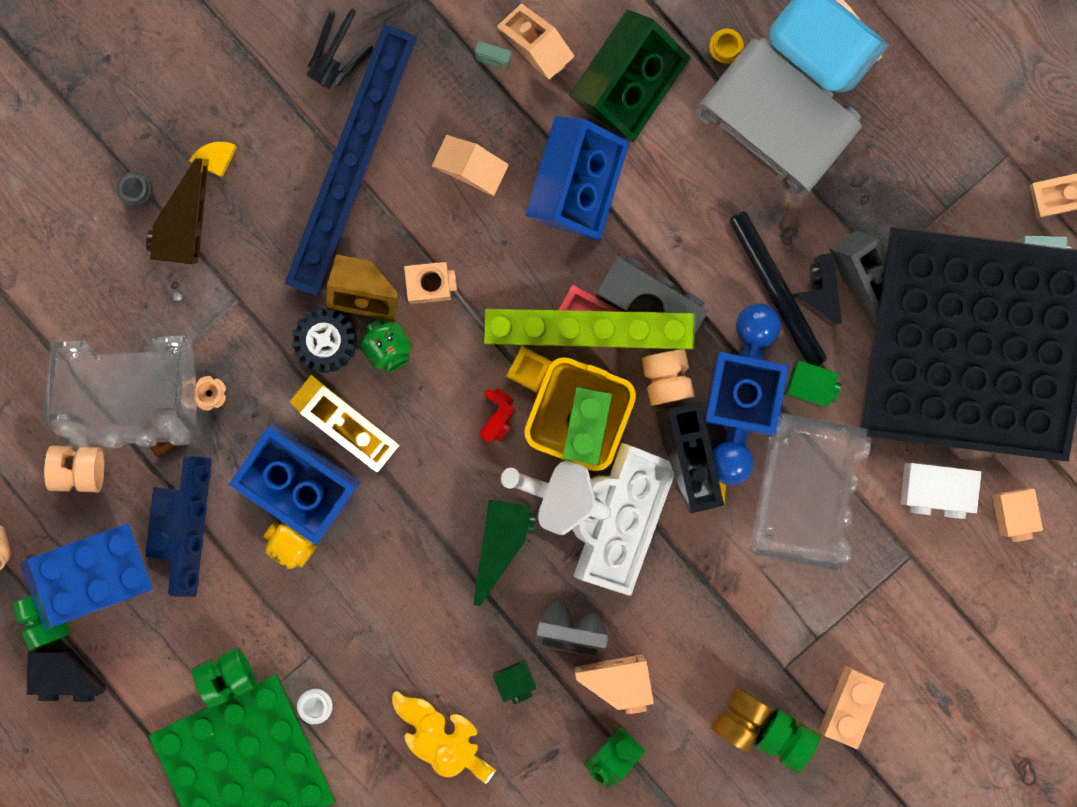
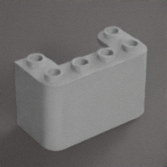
(780, 115)

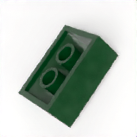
(630, 75)

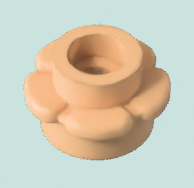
(216, 386)

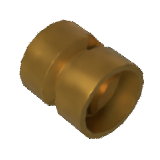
(741, 720)

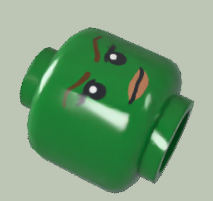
(386, 345)

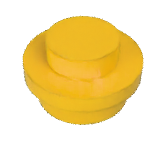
(726, 45)

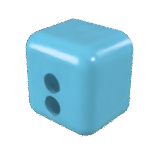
(826, 42)

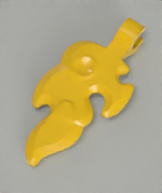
(430, 743)

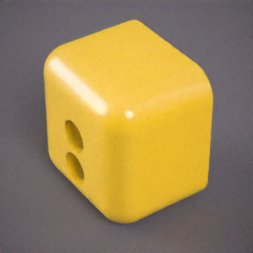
(547, 422)

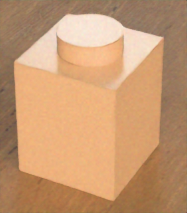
(1017, 514)

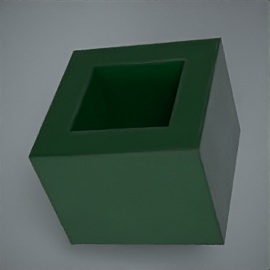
(515, 682)

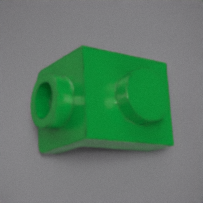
(614, 758)

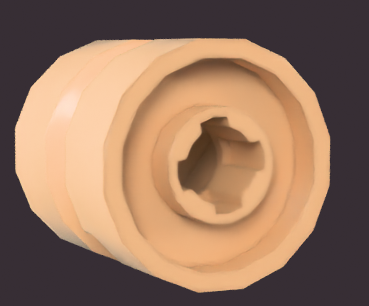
(667, 377)
(72, 468)

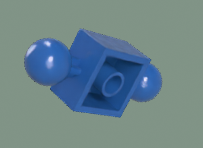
(745, 393)

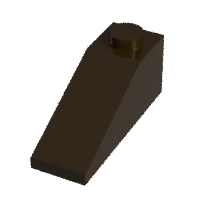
(179, 225)

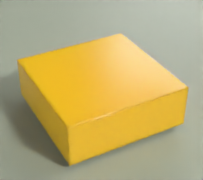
(529, 369)

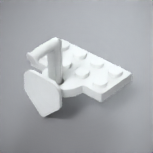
(607, 513)

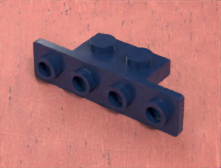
(178, 525)

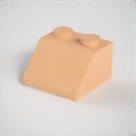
(619, 682)

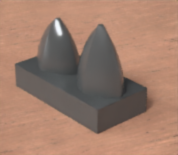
(556, 632)

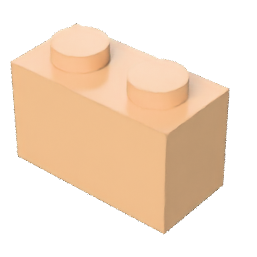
(851, 707)

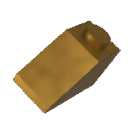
(360, 289)

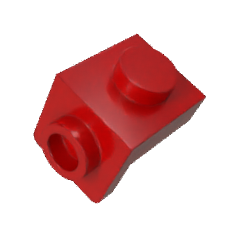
(498, 426)

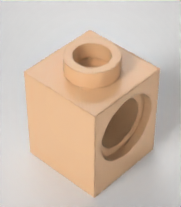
(414, 276)

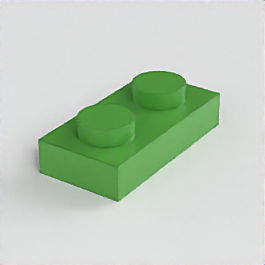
(587, 426)

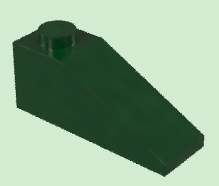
(502, 539)

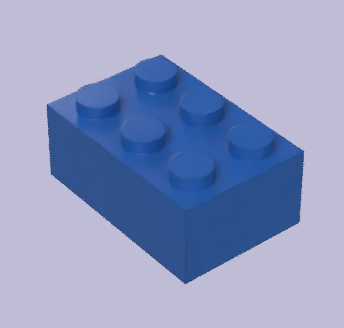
(86, 576)

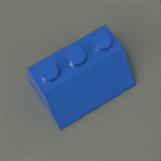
(577, 177)
(295, 483)

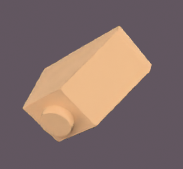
(536, 41)

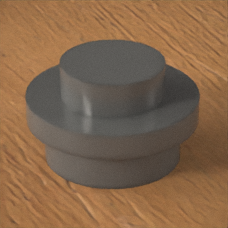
(134, 189)

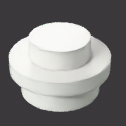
(314, 706)

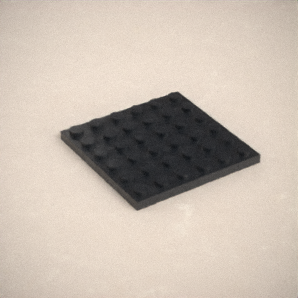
(975, 345)

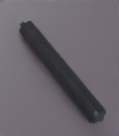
(777, 289)

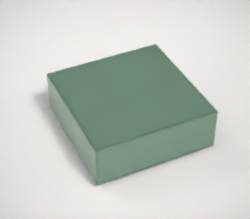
(493, 55)

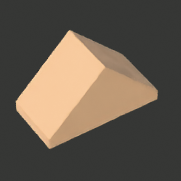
(470, 164)

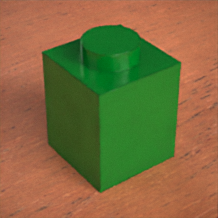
(812, 384)

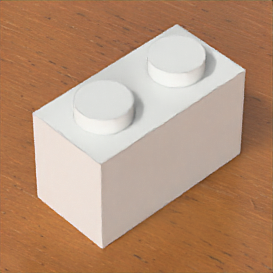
(941, 489)

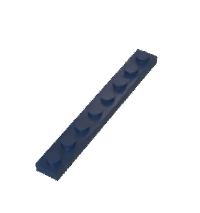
(351, 160)

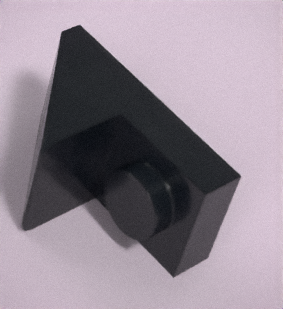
(825, 300)

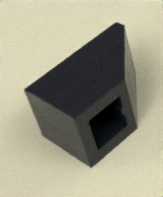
(61, 673)

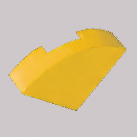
(218, 154)

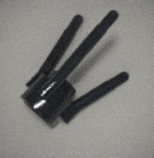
(323, 66)

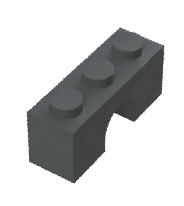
(628, 282)

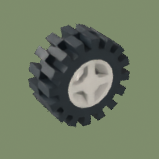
(314, 334)

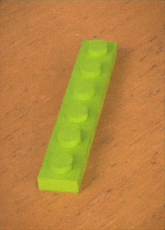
(589, 329)

